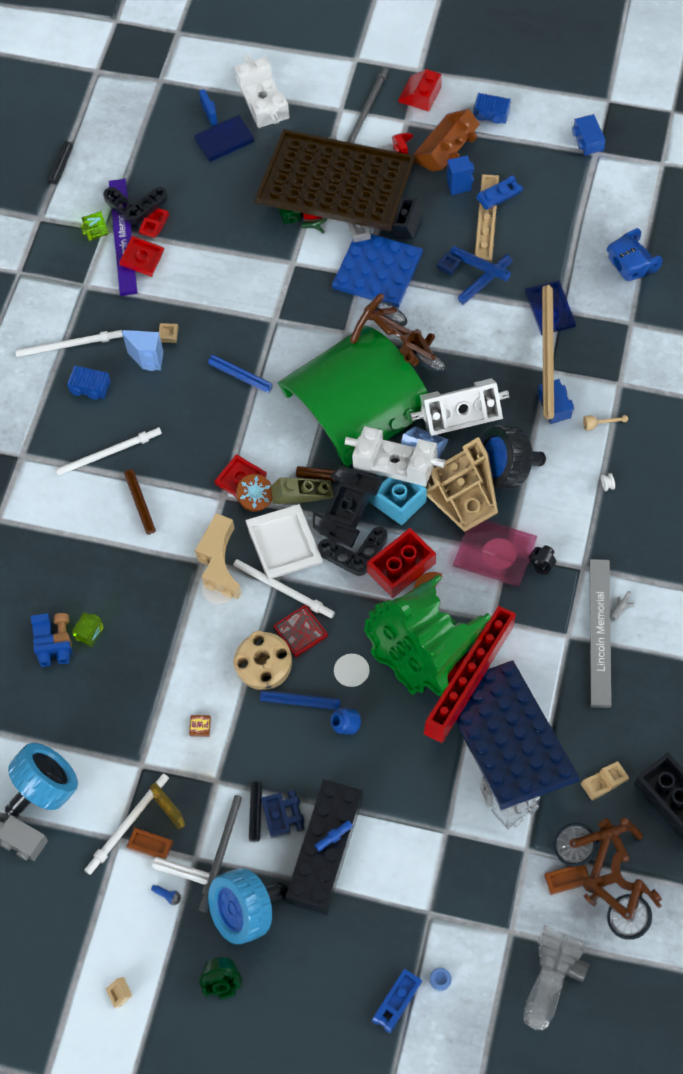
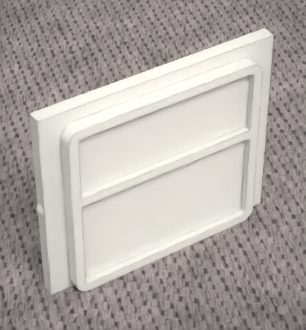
(283, 541)

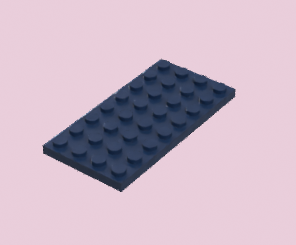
(513, 739)

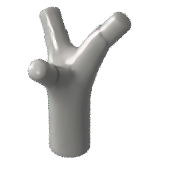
(621, 606)

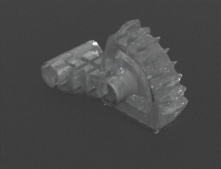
(557, 955)

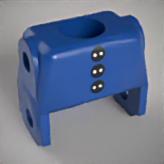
(631, 257)

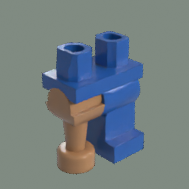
(49, 644)

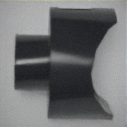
(541, 558)

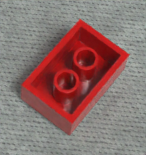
(401, 563)

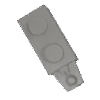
(21, 838)

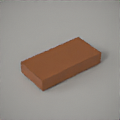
(149, 844)
(565, 879)

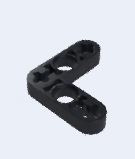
(132, 209)
(359, 557)

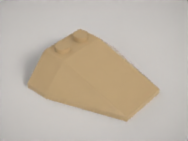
(464, 487)

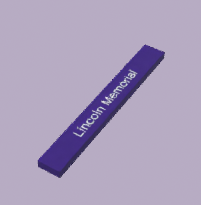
(122, 236)

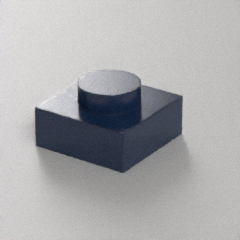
(449, 264)

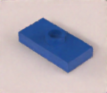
(208, 106)

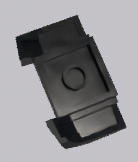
(347, 505)

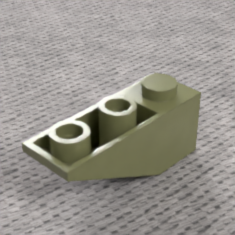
(300, 490)

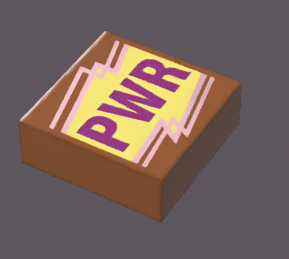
(200, 725)

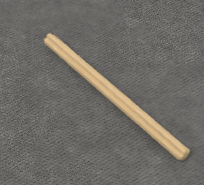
(548, 352)

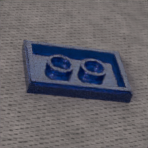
(224, 138)
(562, 314)

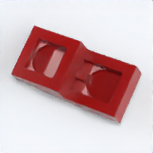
(154, 223)

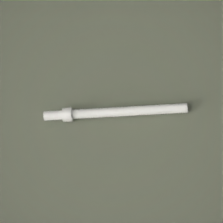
(103, 336)
(142, 437)
(315, 605)
(101, 855)

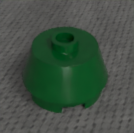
(220, 978)

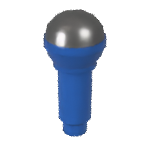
(172, 897)

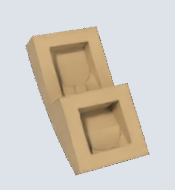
(605, 780)

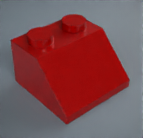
(421, 89)

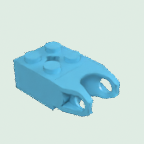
(399, 498)

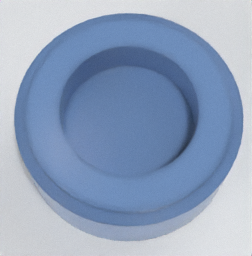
(440, 979)

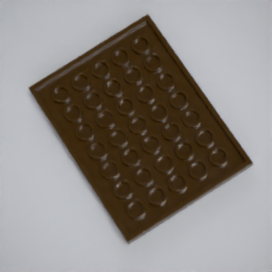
(335, 179)

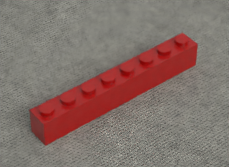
(469, 674)

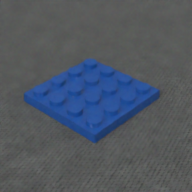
(377, 268)

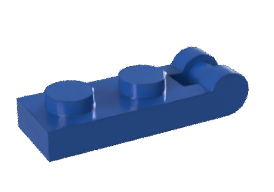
(499, 193)
(397, 1000)

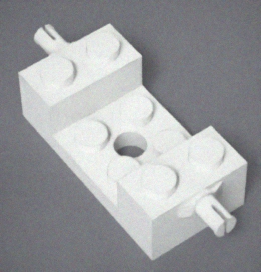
(256, 80)
(442, 412)
(375, 456)

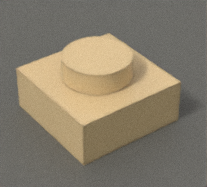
(168, 332)
(119, 992)

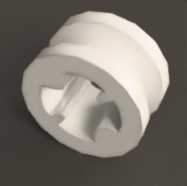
(608, 482)

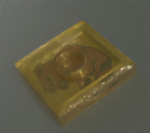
(167, 806)

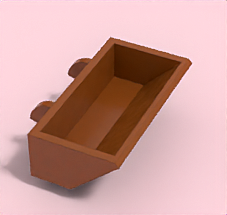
(447, 140)

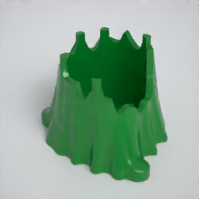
(419, 639)

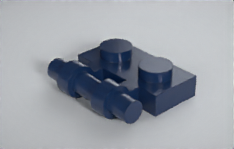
(276, 816)

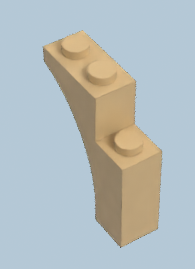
(212, 553)

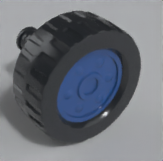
(510, 455)

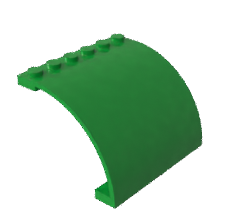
(358, 388)

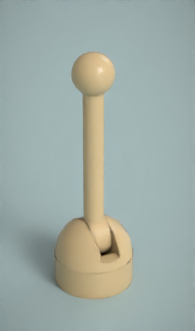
(590, 422)

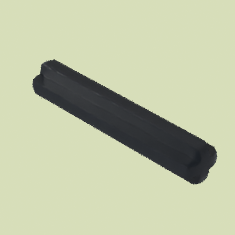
(60, 162)
(255, 811)

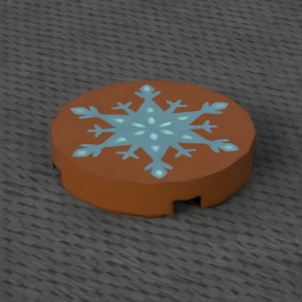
(254, 493)

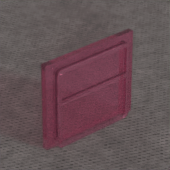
(495, 552)

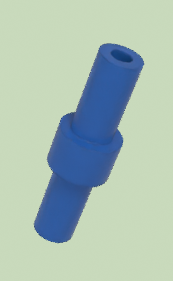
(333, 835)

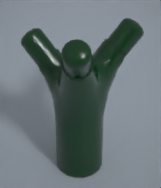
(314, 224)

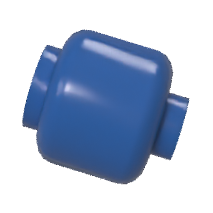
(346, 721)

